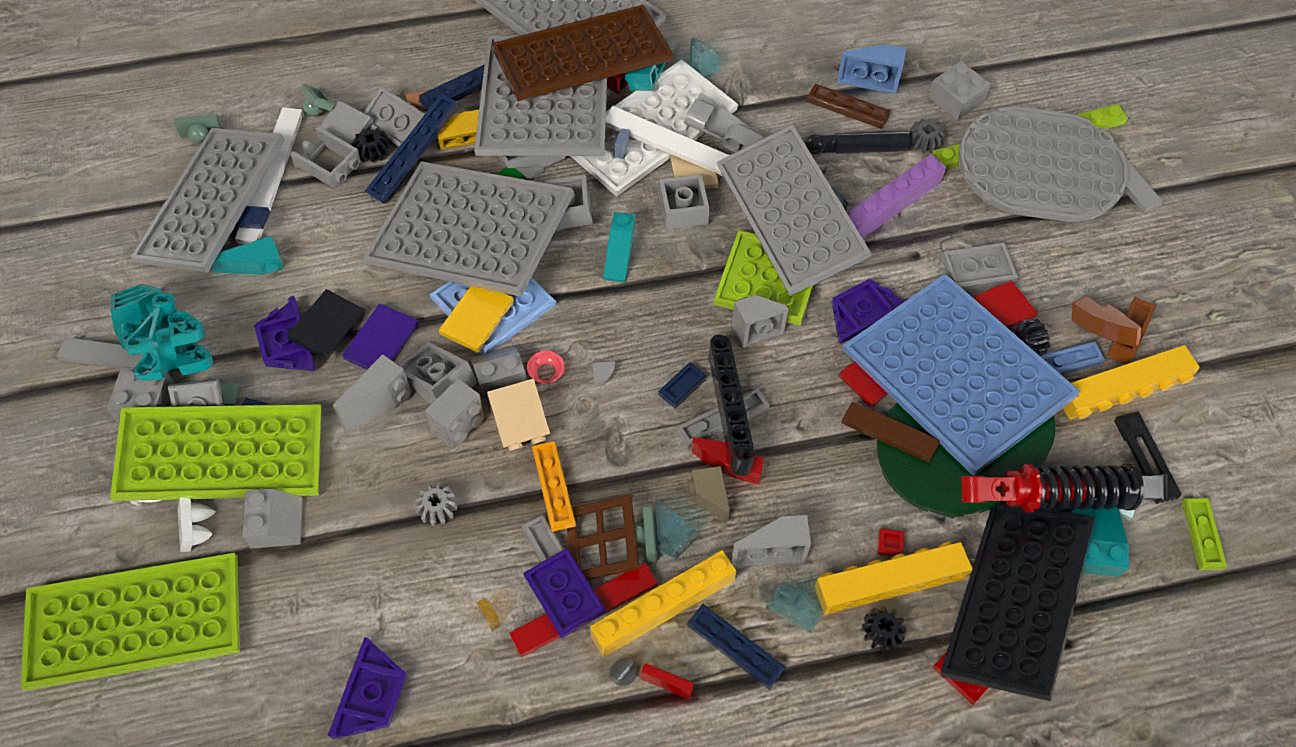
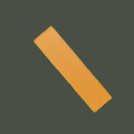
(553, 486)

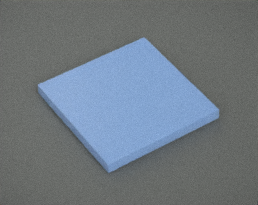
(523, 311)

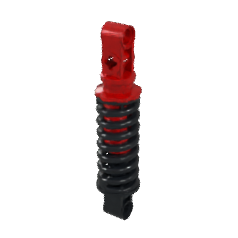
(1068, 487)

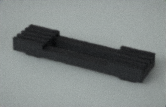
(1130, 428)

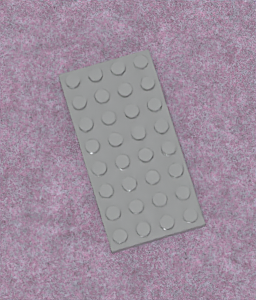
(208, 199)
(793, 210)

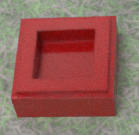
(890, 542)

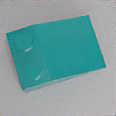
(1109, 545)

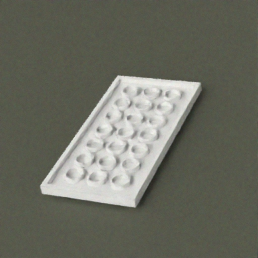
(663, 106)

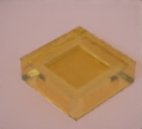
(488, 614)

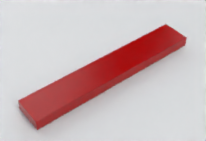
(611, 594)

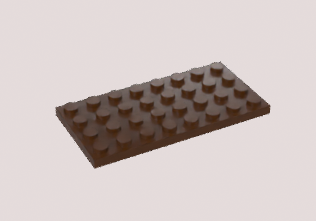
(581, 52)

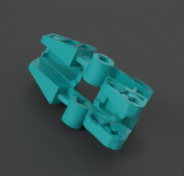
(148, 325)

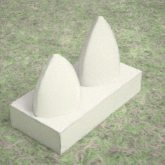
(187, 514)

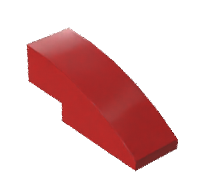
(715, 455)

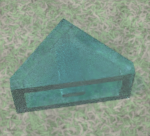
(795, 606)

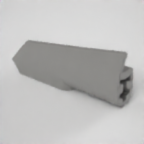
(717, 122)

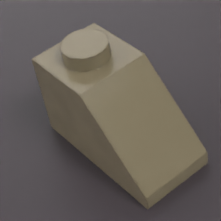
(709, 491)

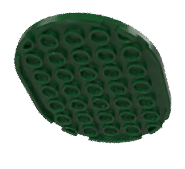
(938, 483)

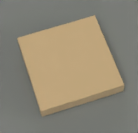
(684, 168)

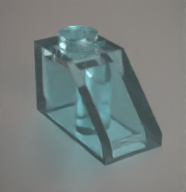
(704, 58)
(672, 532)

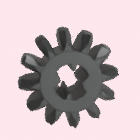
(926, 135)

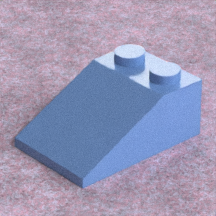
(872, 67)

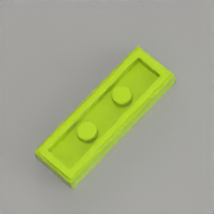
(1204, 534)

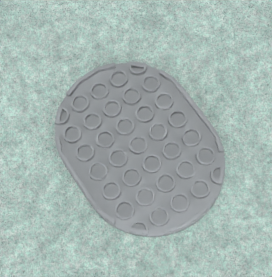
(1042, 164)

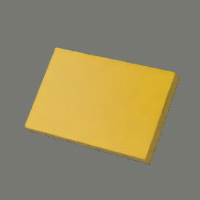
(476, 317)

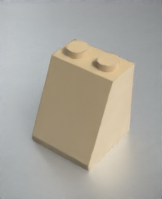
(518, 414)

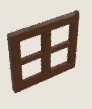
(602, 537)

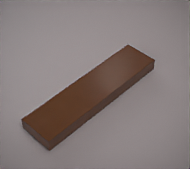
(848, 106)
(890, 432)

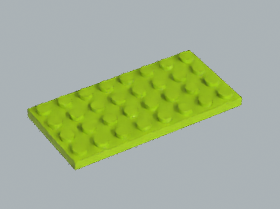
(216, 451)
(130, 621)

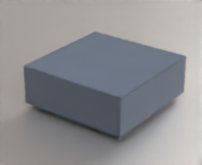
(621, 143)

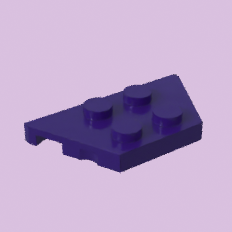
(861, 308)
(273, 341)
(369, 693)

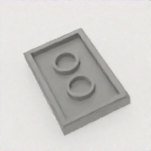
(392, 115)
(979, 266)

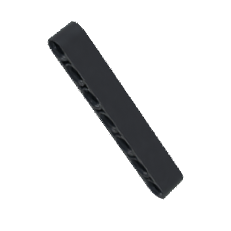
(731, 405)

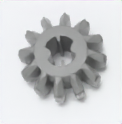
(431, 497)

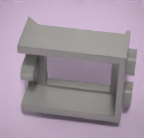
(325, 139)

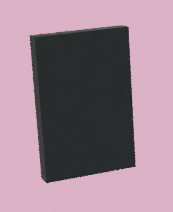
(326, 324)

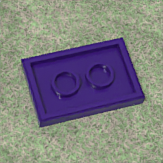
(381, 334)
(564, 593)

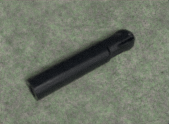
(859, 142)

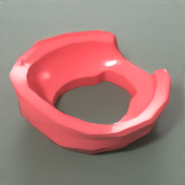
(542, 358)

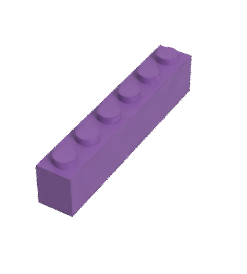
(897, 195)

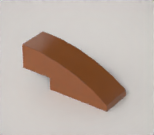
(1141, 313)
(1105, 322)

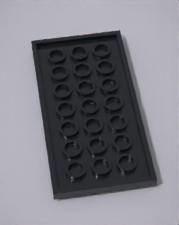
(1020, 601)

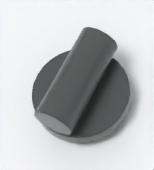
(623, 672)

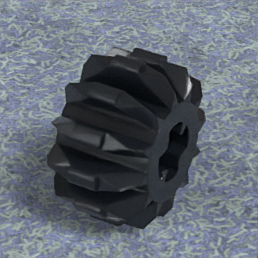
(371, 144)
(1034, 335)
(882, 637)

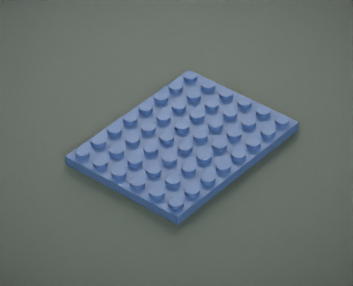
(960, 373)

